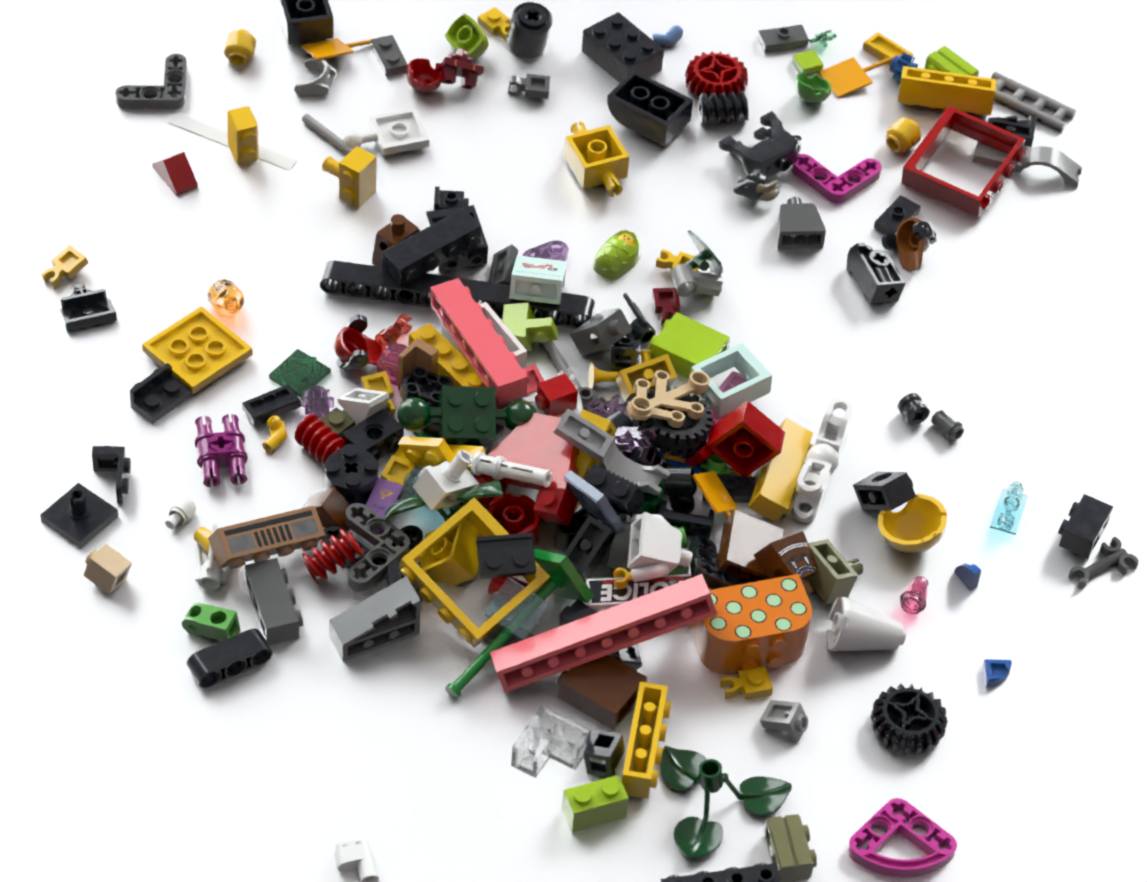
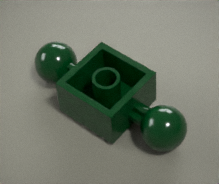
(464, 415)

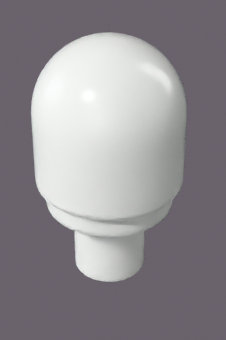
(180, 512)

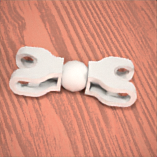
(822, 460)

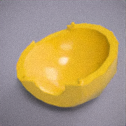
(916, 526)

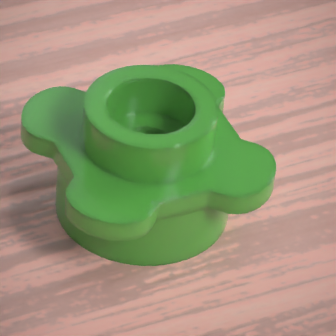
(716, 464)

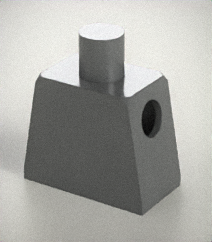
(799, 226)
(607, 325)

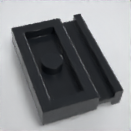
(506, 555)

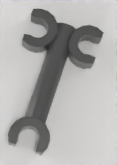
(1112, 556)

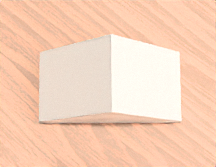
(363, 403)

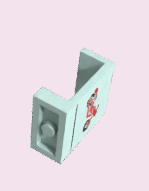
(537, 280)

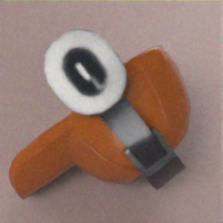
(911, 240)

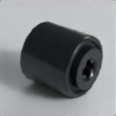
(529, 29)

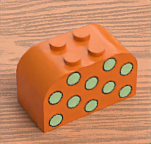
(754, 626)

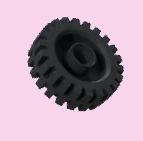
(683, 439)

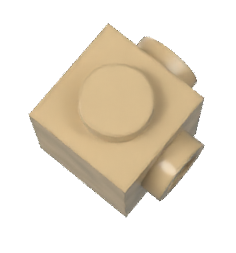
(107, 568)

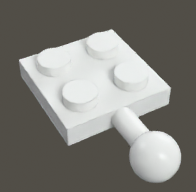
(393, 132)

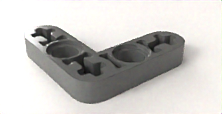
(163, 93)
(382, 543)

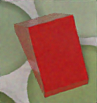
(176, 173)

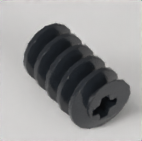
(723, 105)

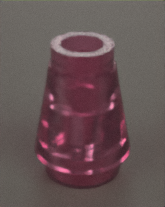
(914, 598)

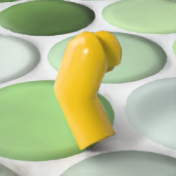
(277, 434)

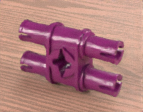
(221, 450)

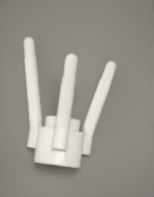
(209, 574)

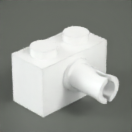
(443, 483)

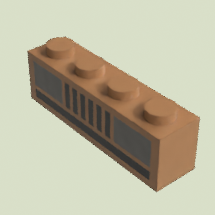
(266, 537)

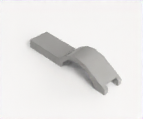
(1036, 155)
(603, 448)

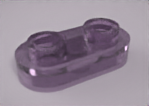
(551, 250)

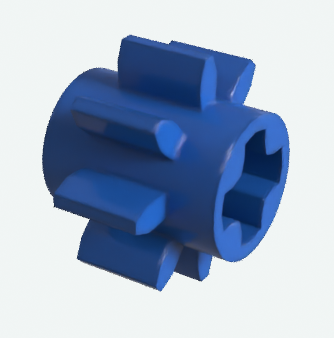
(898, 63)

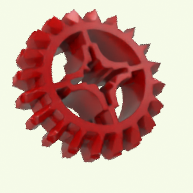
(715, 74)

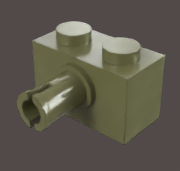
(835, 574)

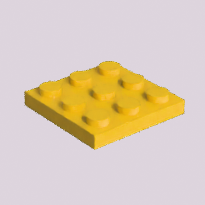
(197, 349)

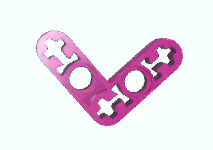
(807, 168)

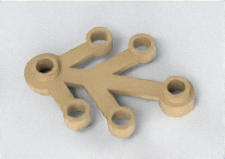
(642, 408)

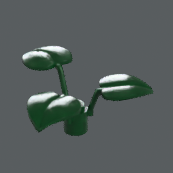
(488, 489)
(699, 836)

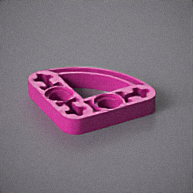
(896, 824)

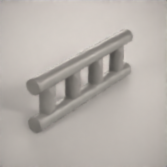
(1041, 101)

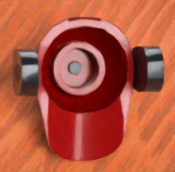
(355, 348)

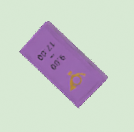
(382, 497)

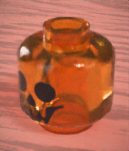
(225, 298)

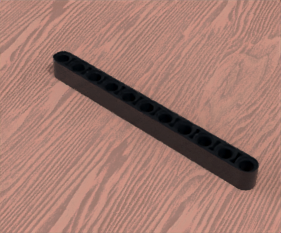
(374, 284)

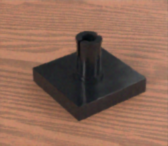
(79, 515)

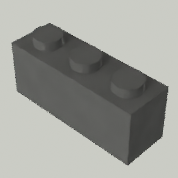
(273, 601)

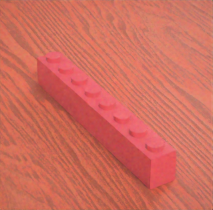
(603, 633)

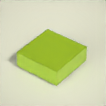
(807, 62)

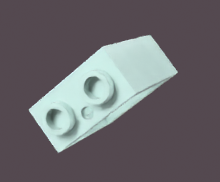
(757, 378)

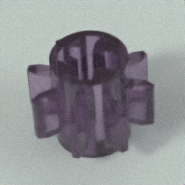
(317, 401)

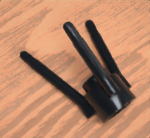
(640, 327)

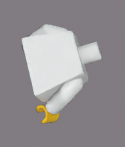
(652, 549)

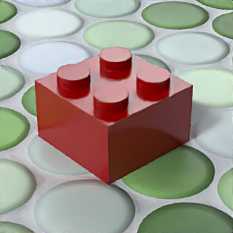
(746, 439)

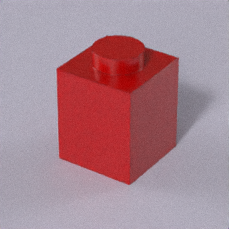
(556, 395)

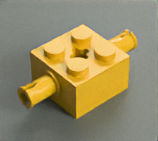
(596, 157)

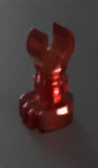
(394, 332)

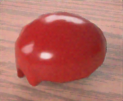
(422, 76)

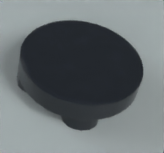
(424, 386)

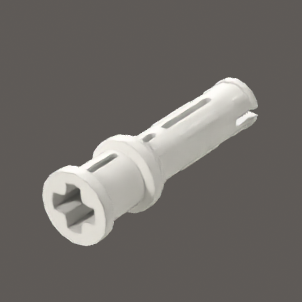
(499, 467)

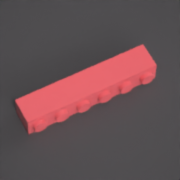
(479, 340)

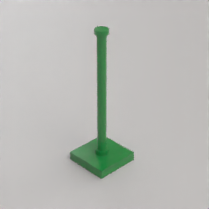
(563, 582)

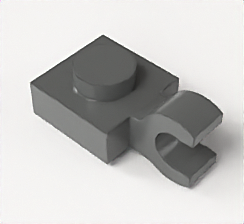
(533, 86)

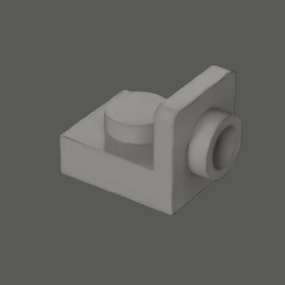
(785, 716)

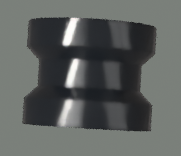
(913, 409)

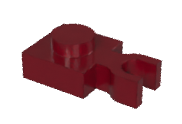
(665, 302)

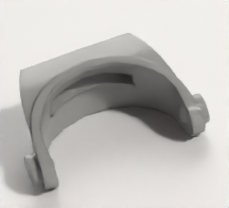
(320, 85)

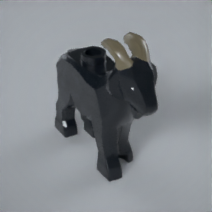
(768, 157)

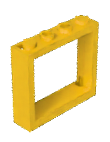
(431, 592)

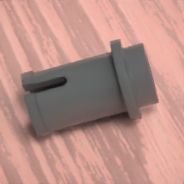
(951, 428)

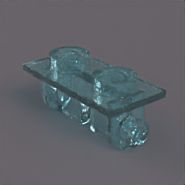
(1009, 508)

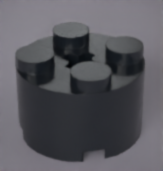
(351, 473)

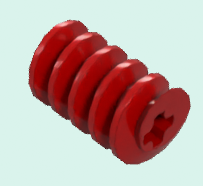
(317, 438)
(332, 555)

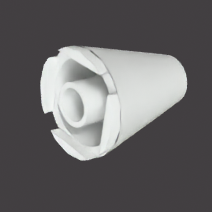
(862, 628)

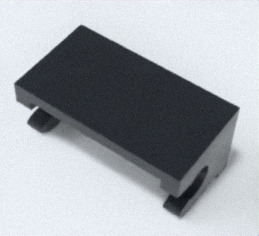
(691, 523)

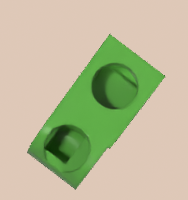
(211, 622)

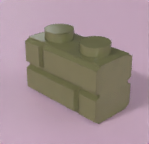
(789, 847)

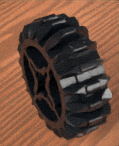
(920, 731)

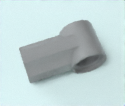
(690, 282)

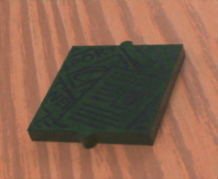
(299, 372)

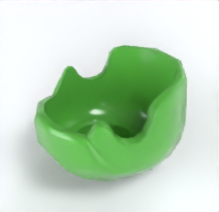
(812, 89)

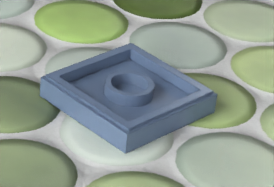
(593, 501)

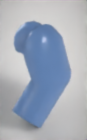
(670, 38)

